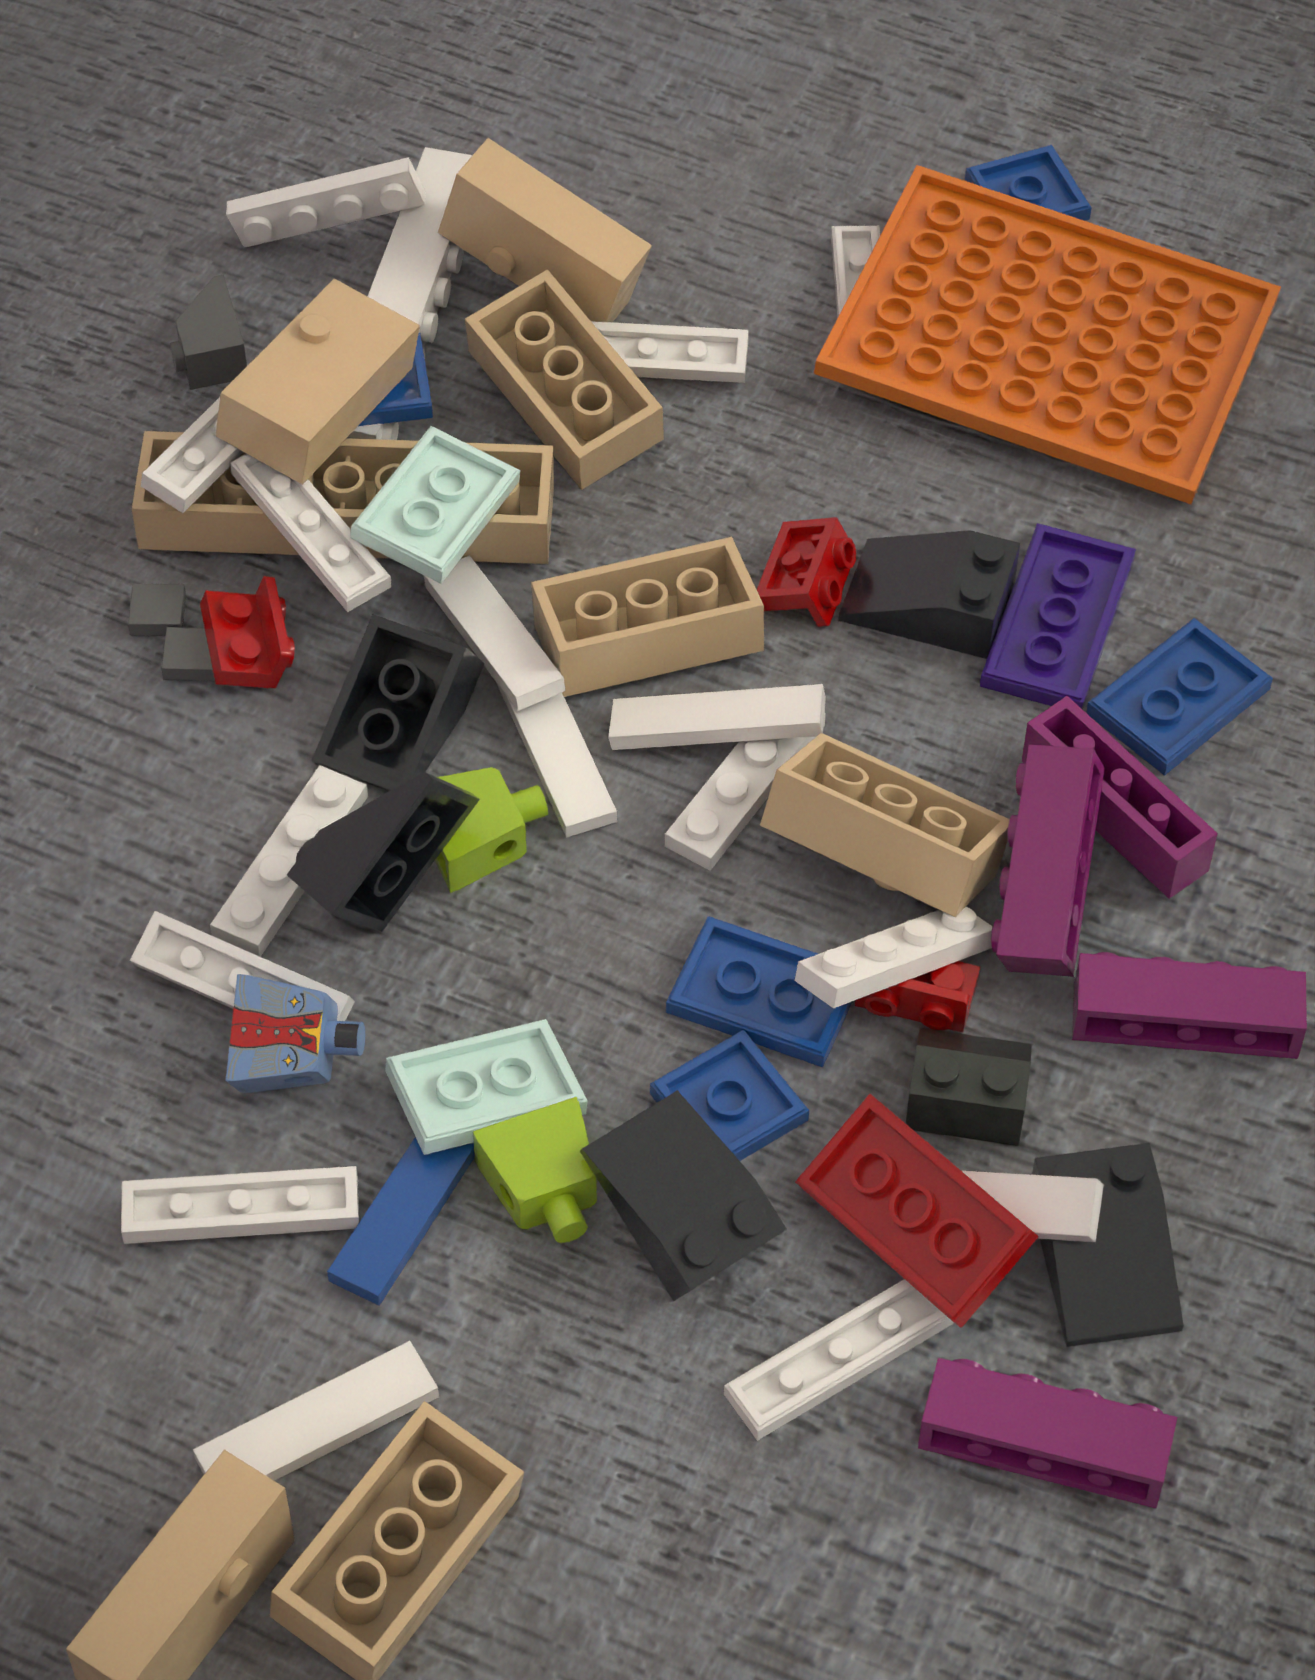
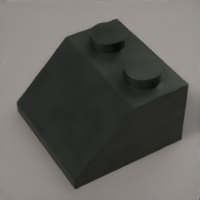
(969, 1086)

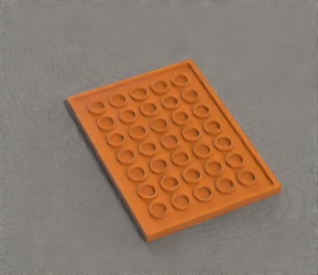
(1050, 333)

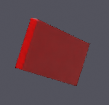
(916, 1210)

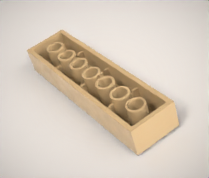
(348, 480)

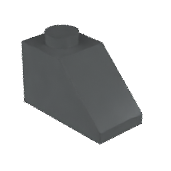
(209, 338)

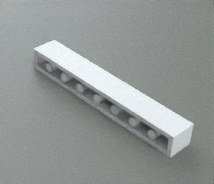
(419, 261)

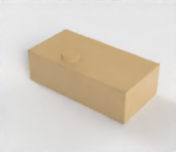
(531, 224)
(565, 379)
(317, 381)
(648, 616)
(886, 824)
(396, 1544)
(188, 1579)

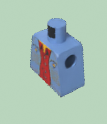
(285, 1036)

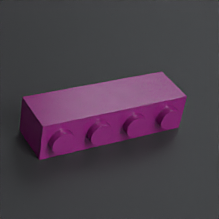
(1135, 808)
(1048, 860)
(1189, 1005)
(1047, 1431)

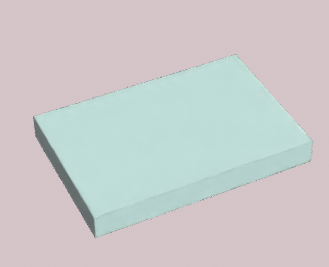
(435, 504)
(480, 1082)

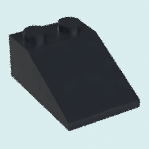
(934, 588)
(397, 704)
(382, 850)
(682, 1194)
(1128, 1276)

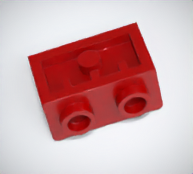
(808, 568)
(247, 636)
(935, 998)

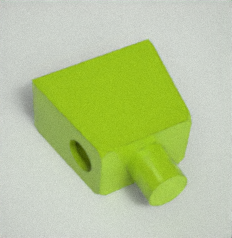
(492, 831)
(539, 1168)

